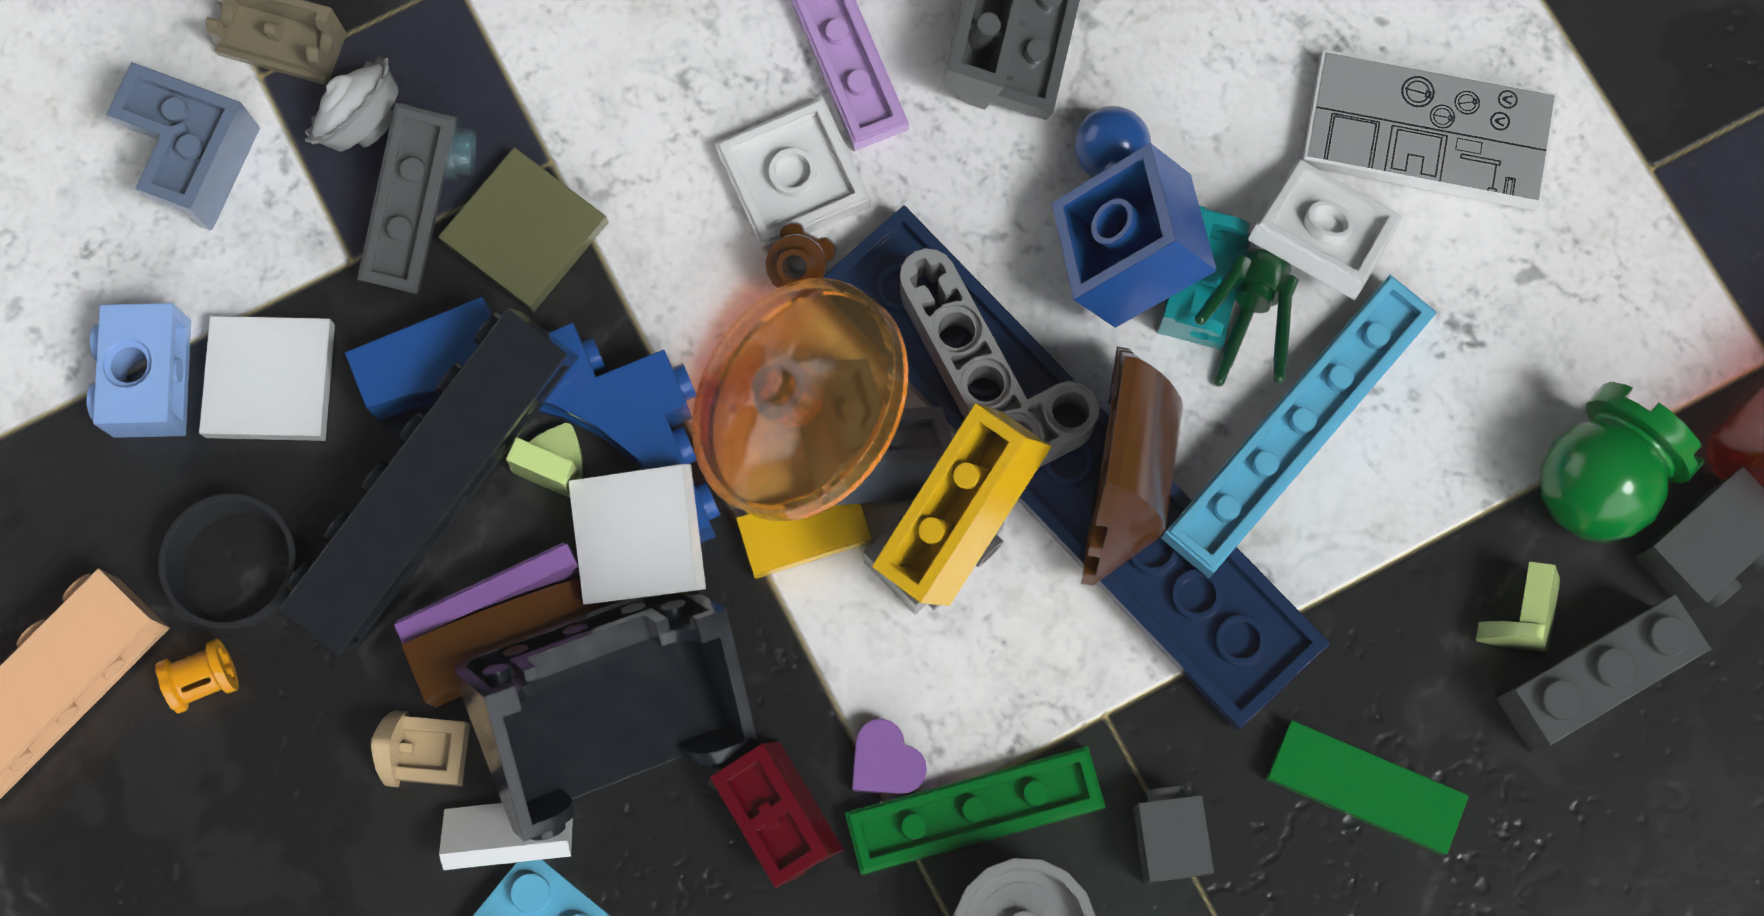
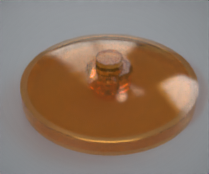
(800, 399)

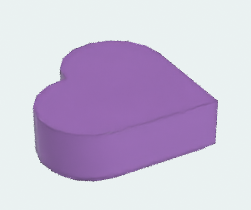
(885, 762)

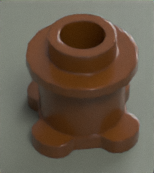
(798, 242)

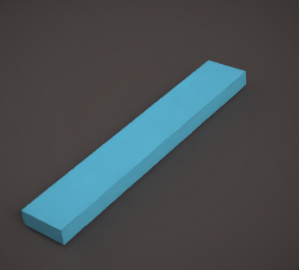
(1298, 426)

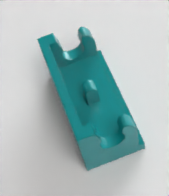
(1226, 238)

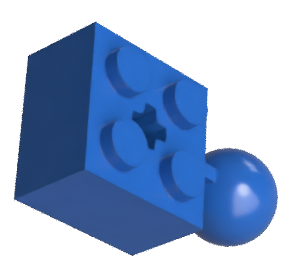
(1132, 227)

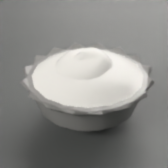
(355, 108)

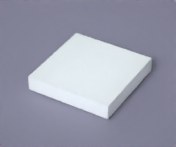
(793, 173)
(1325, 228)
(267, 378)
(637, 534)

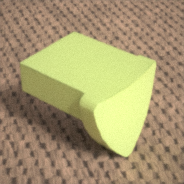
(549, 459)
(1536, 617)

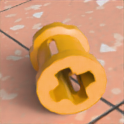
(196, 676)

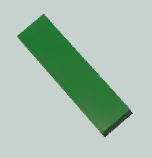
(974, 810)

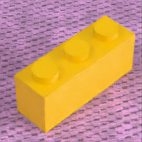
(961, 506)

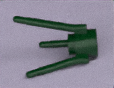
(1259, 284)

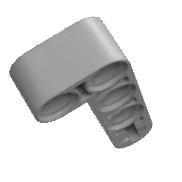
(984, 358)

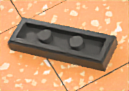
(407, 197)

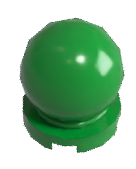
(1614, 472)

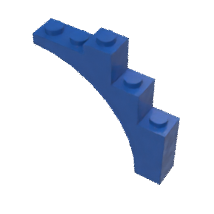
(624, 407)

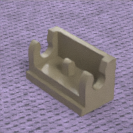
(279, 36)

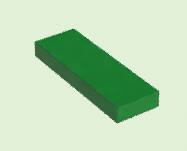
(1367, 788)

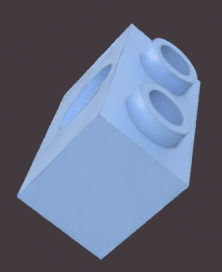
(158, 399)

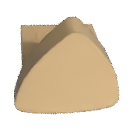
(419, 750)

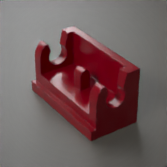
(776, 813)

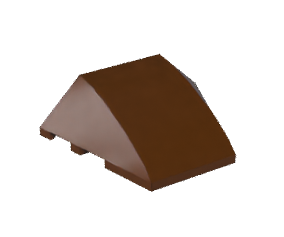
(1134, 466)

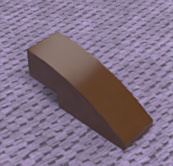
(437, 652)

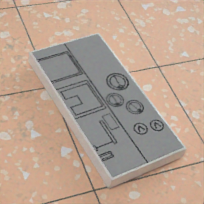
(1430, 130)

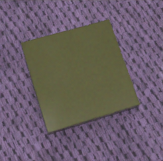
(523, 229)

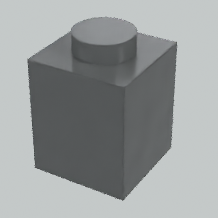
(1172, 836)

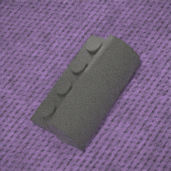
(1010, 53)

